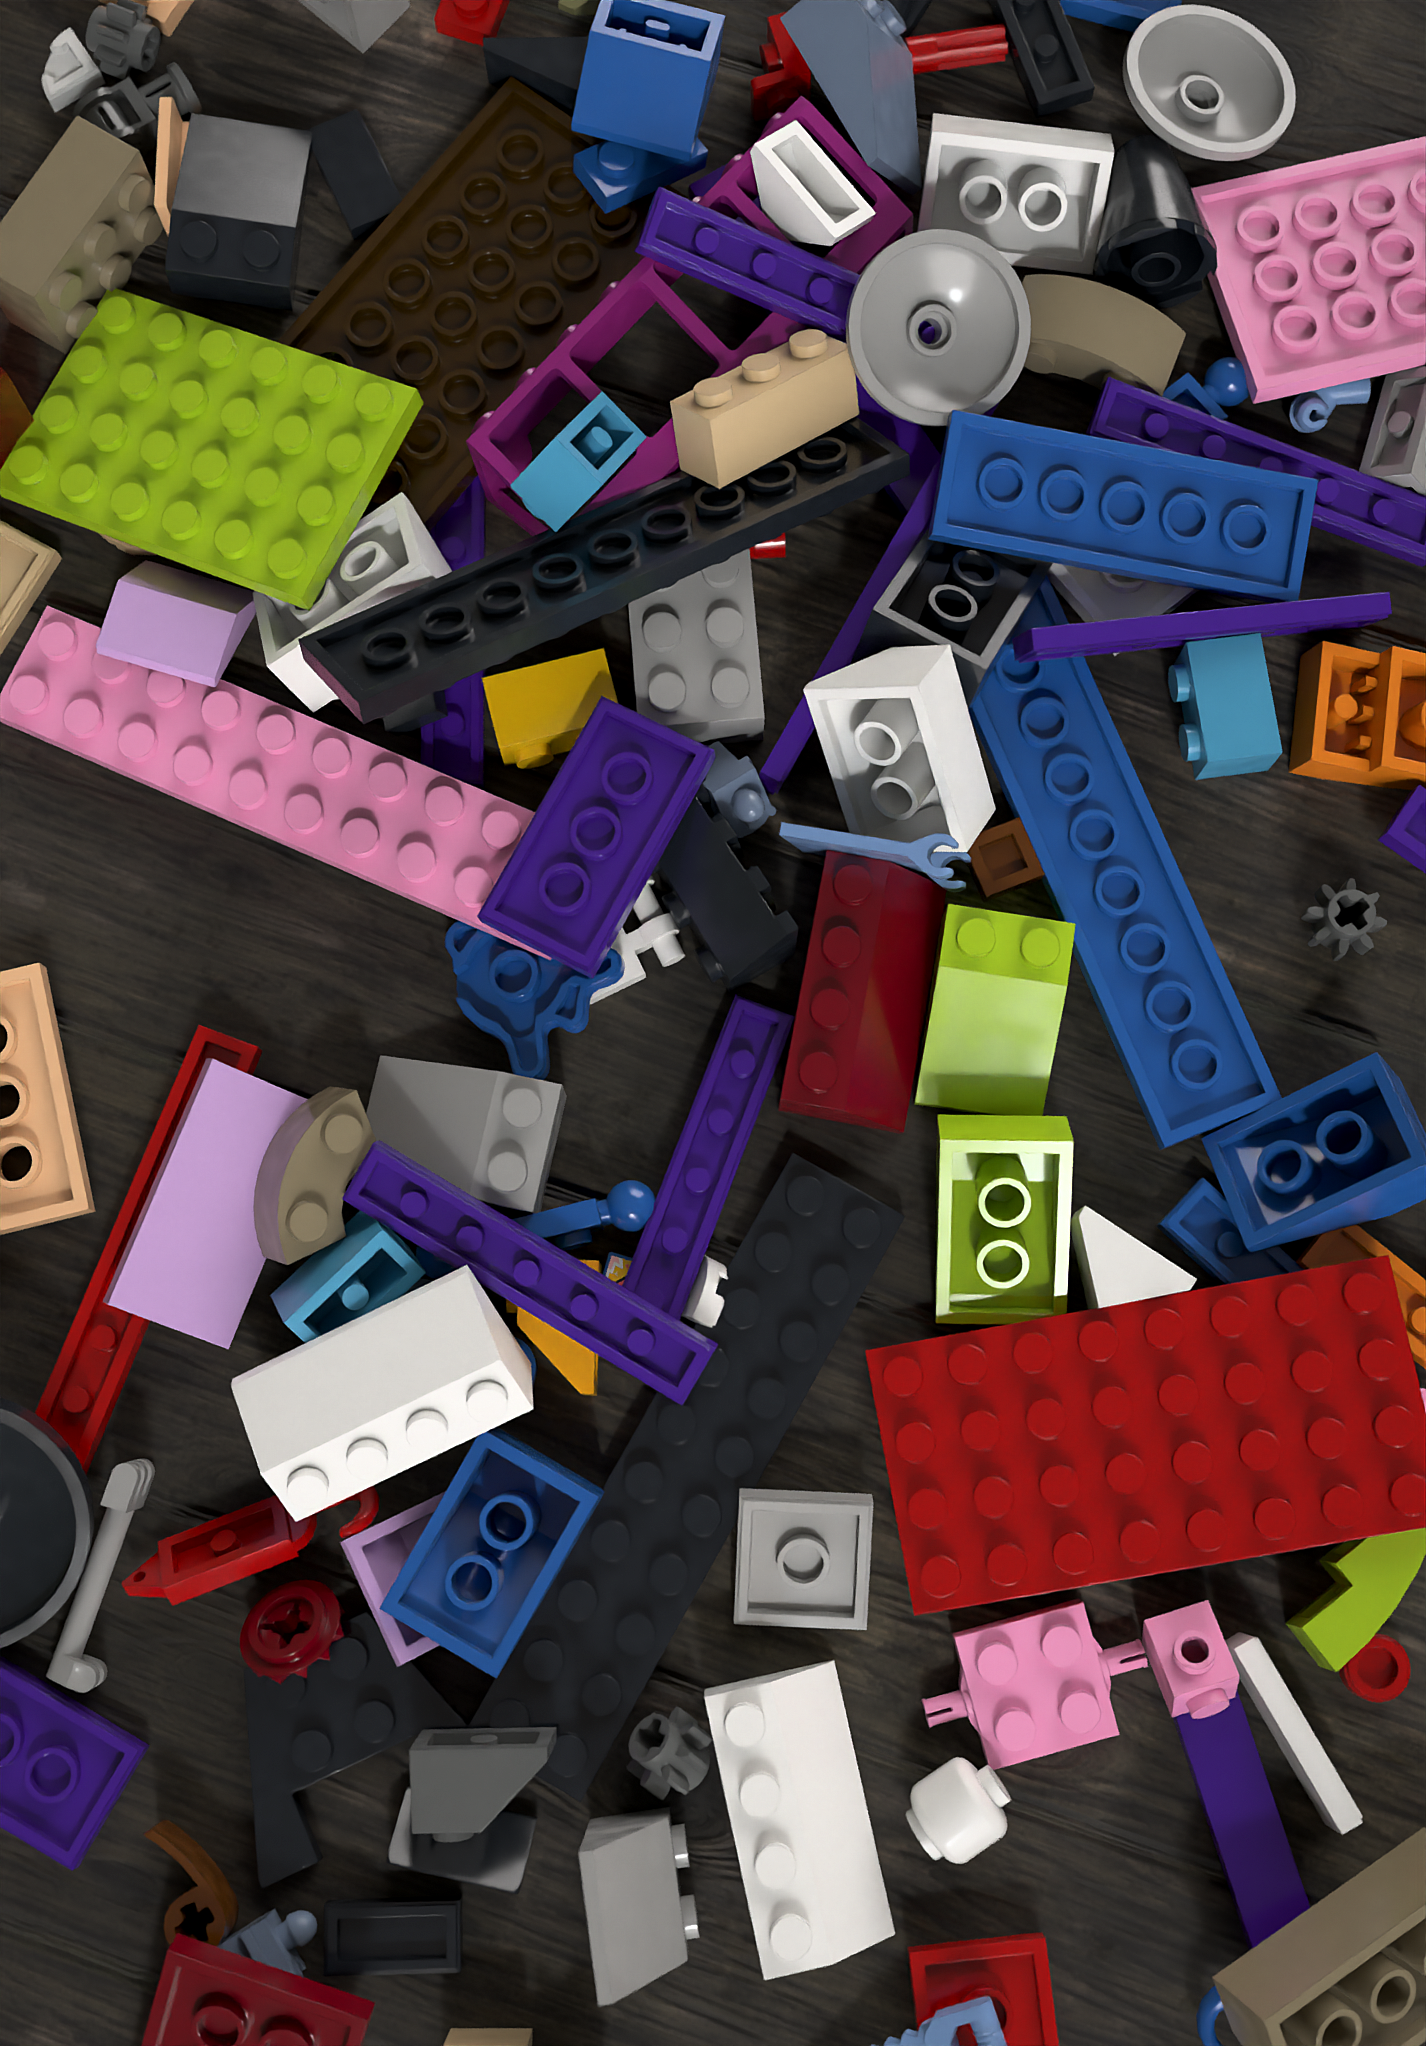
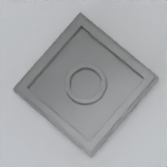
(803, 1559)

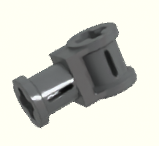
(134, 111)

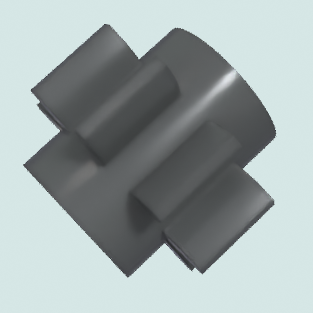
(123, 38)
(1357, 906)
(669, 1753)

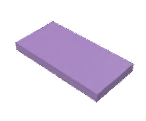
(196, 1234)

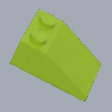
(994, 1012)
(1002, 1218)

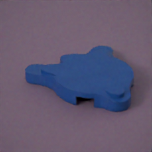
(522, 994)

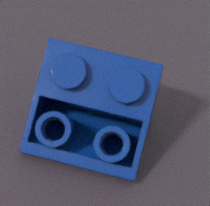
(648, 74)

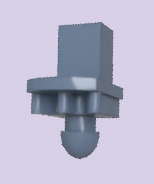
(737, 792)
(274, 1941)

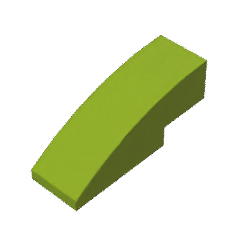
(1367, 1588)

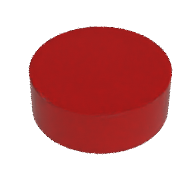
(1377, 1670)

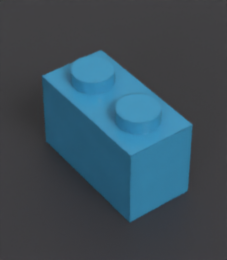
(577, 462)
(1225, 706)
(347, 1279)

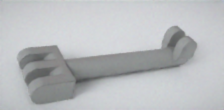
(123, 1495)

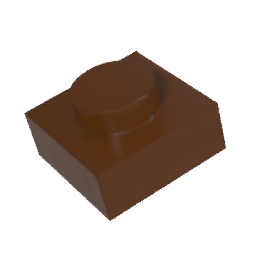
(1003, 860)

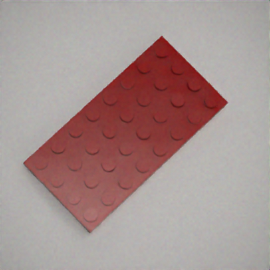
(1153, 1435)

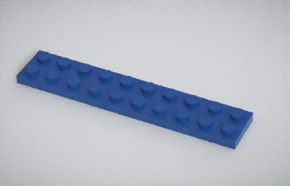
(1123, 890)

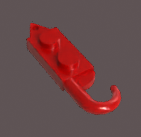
(235, 1548)

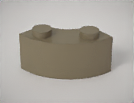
(1098, 333)
(308, 1174)

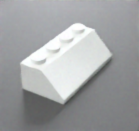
(383, 1393)
(799, 1818)

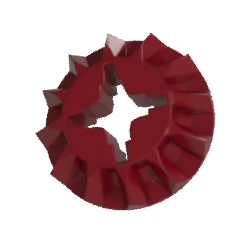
(279, 1614)

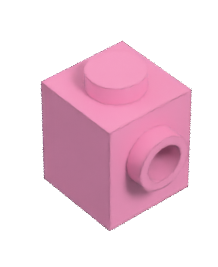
(1191, 1661)

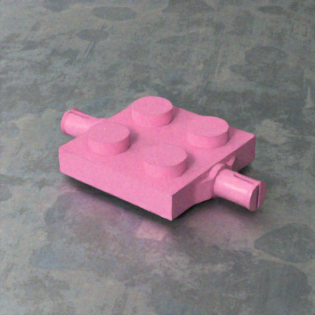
(1035, 1684)

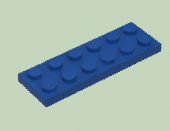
(1122, 508)

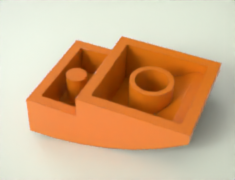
(1361, 716)

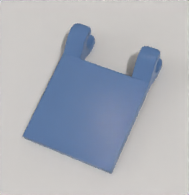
(911, 856)

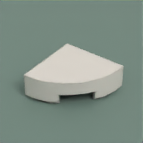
(69, 71)
(703, 1303)

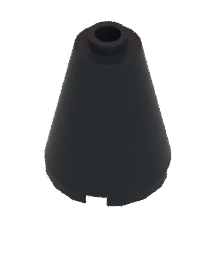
(1153, 228)

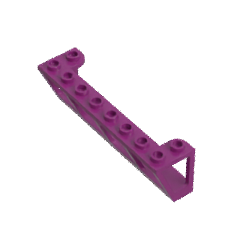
(501, 439)

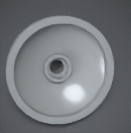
(1208, 83)
(977, 321)

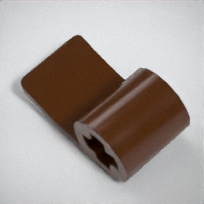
(209, 1890)

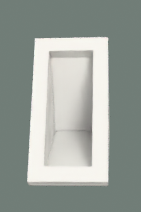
(805, 190)
(1118, 1266)

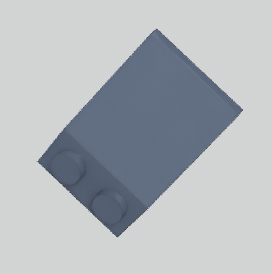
(866, 77)

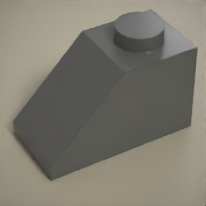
(470, 1775)

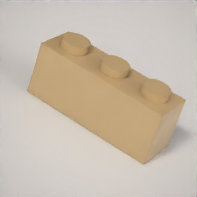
(764, 407)

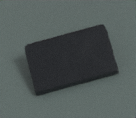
(487, 1859)

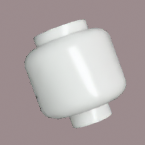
(958, 1810)

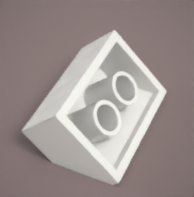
(1019, 189)
(380, 561)
(902, 747)

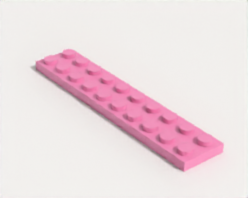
(268, 770)

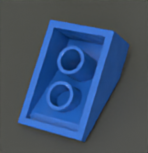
(1322, 1157)
(492, 1550)

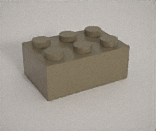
(75, 234)

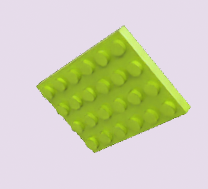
(210, 446)

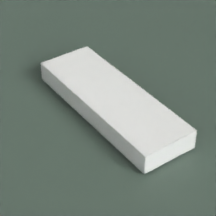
(1293, 1734)

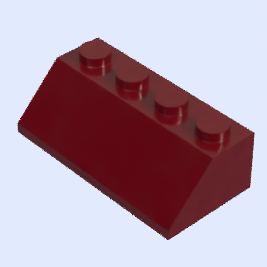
(863, 993)

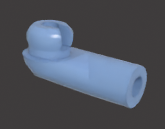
(1312, 408)

